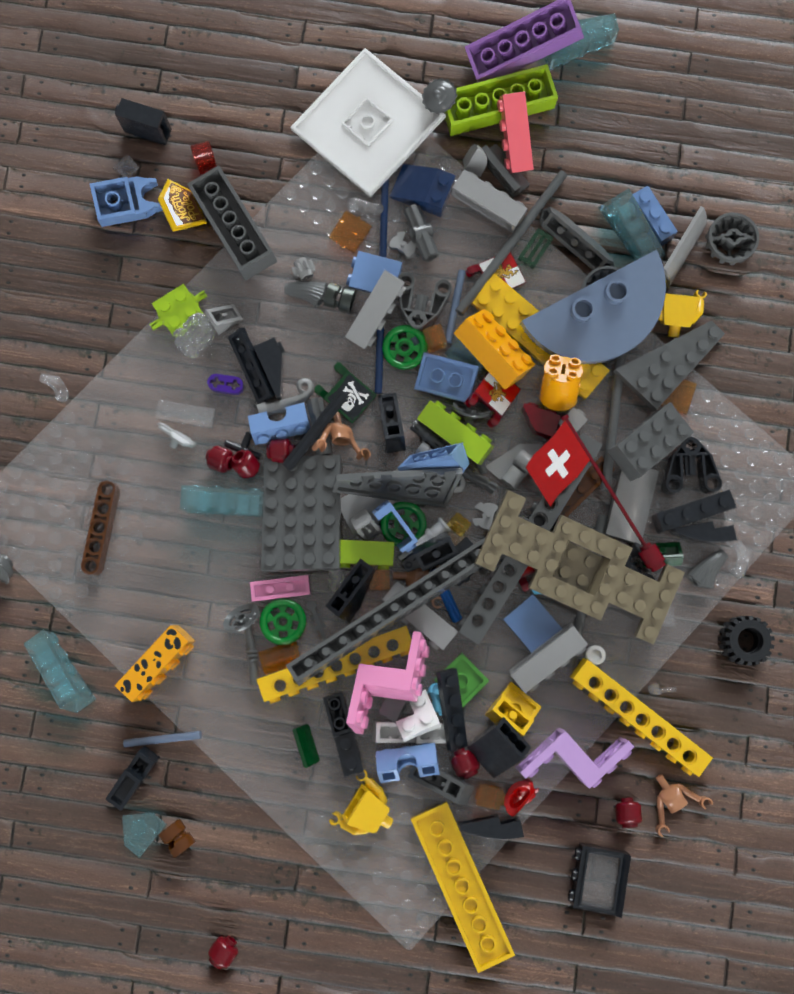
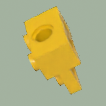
(515, 708)

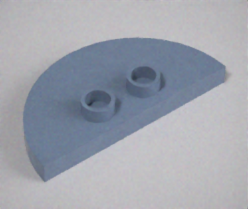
(604, 316)

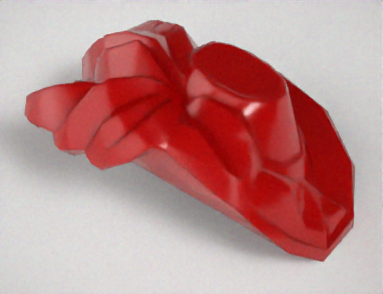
(519, 795)

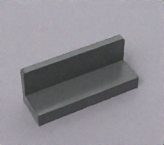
(514, 182)

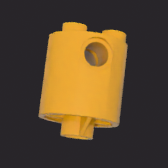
(561, 383)

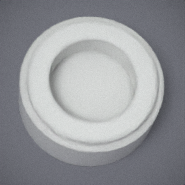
(595, 654)

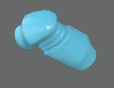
(434, 694)

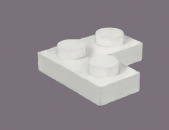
(421, 721)

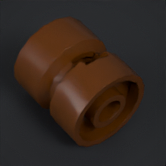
(176, 838)

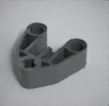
(437, 303)

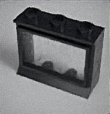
(599, 879)

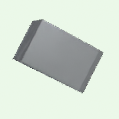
(223, 317)
(365, 525)

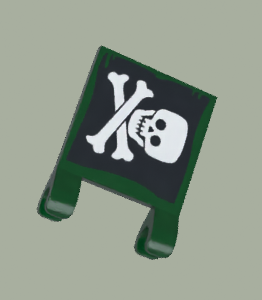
(359, 394)

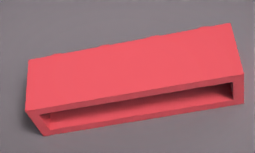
(516, 132)

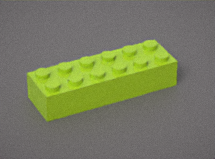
(477, 102)

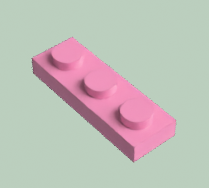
(280, 588)

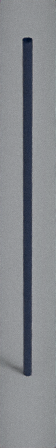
(383, 253)

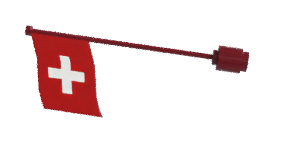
(561, 463)

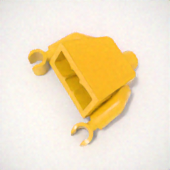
(681, 311)
(366, 810)

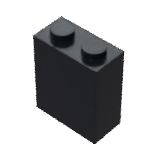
(143, 121)
(499, 747)

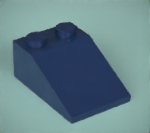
(423, 187)

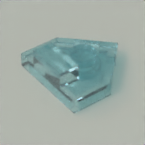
(141, 831)

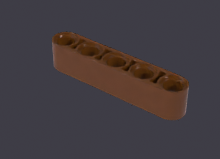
(97, 519)

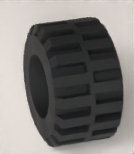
(761, 645)

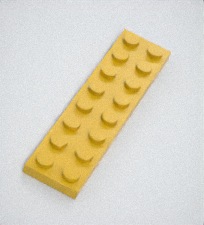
(509, 310)
(462, 887)

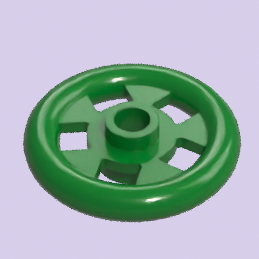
(390, 355)
(409, 508)
(266, 616)

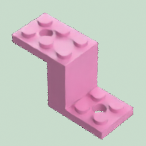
(387, 683)

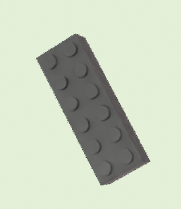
(232, 223)

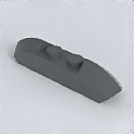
(575, 239)

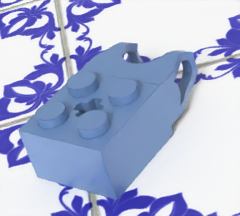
(129, 198)

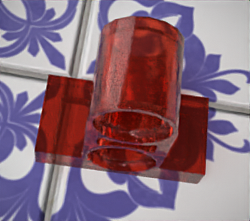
(203, 157)

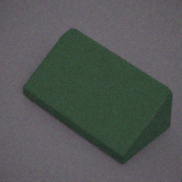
(672, 553)
(306, 745)

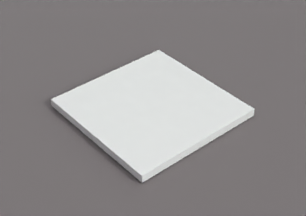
(367, 122)

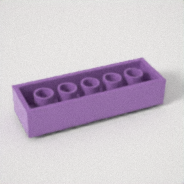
(525, 41)

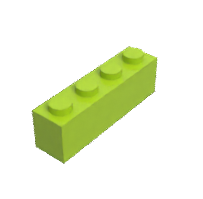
(455, 432)
(372, 552)

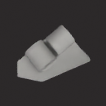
(511, 465)

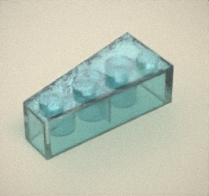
(597, 34)
(631, 225)
(221, 501)
(59, 672)

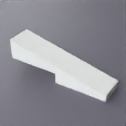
(389, 733)

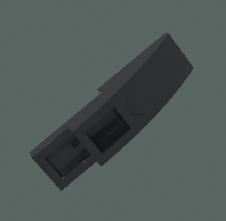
(343, 735)

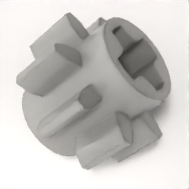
(303, 269)

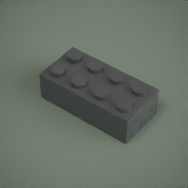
(650, 441)

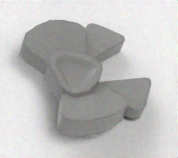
(398, 244)
(489, 510)

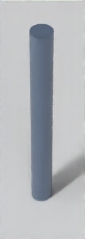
(455, 302)
(162, 739)

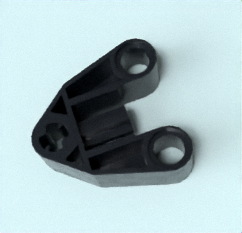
(705, 467)

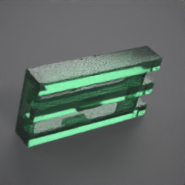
(527, 260)

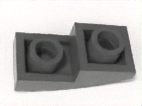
(392, 709)

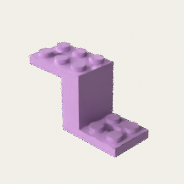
(585, 769)

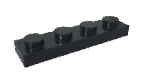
(251, 365)
(452, 709)

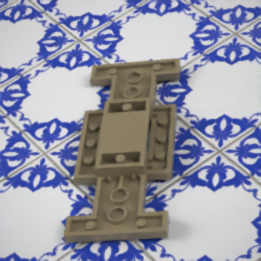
(576, 574)

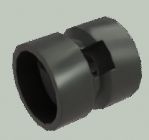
(346, 298)

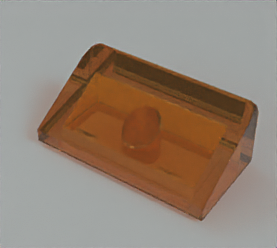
(278, 657)

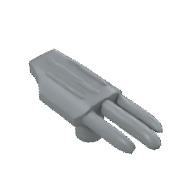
(177, 437)

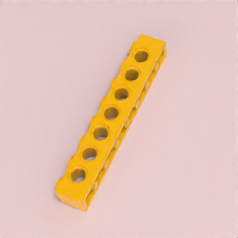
(268, 683)
(697, 758)

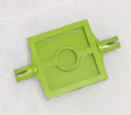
(176, 307)

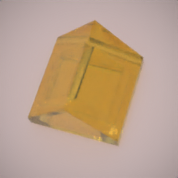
(459, 524)

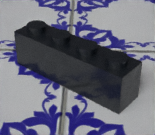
(693, 511)

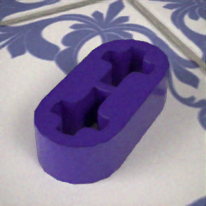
(226, 379)

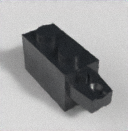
(430, 553)

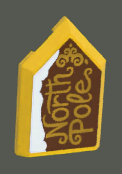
(180, 207)

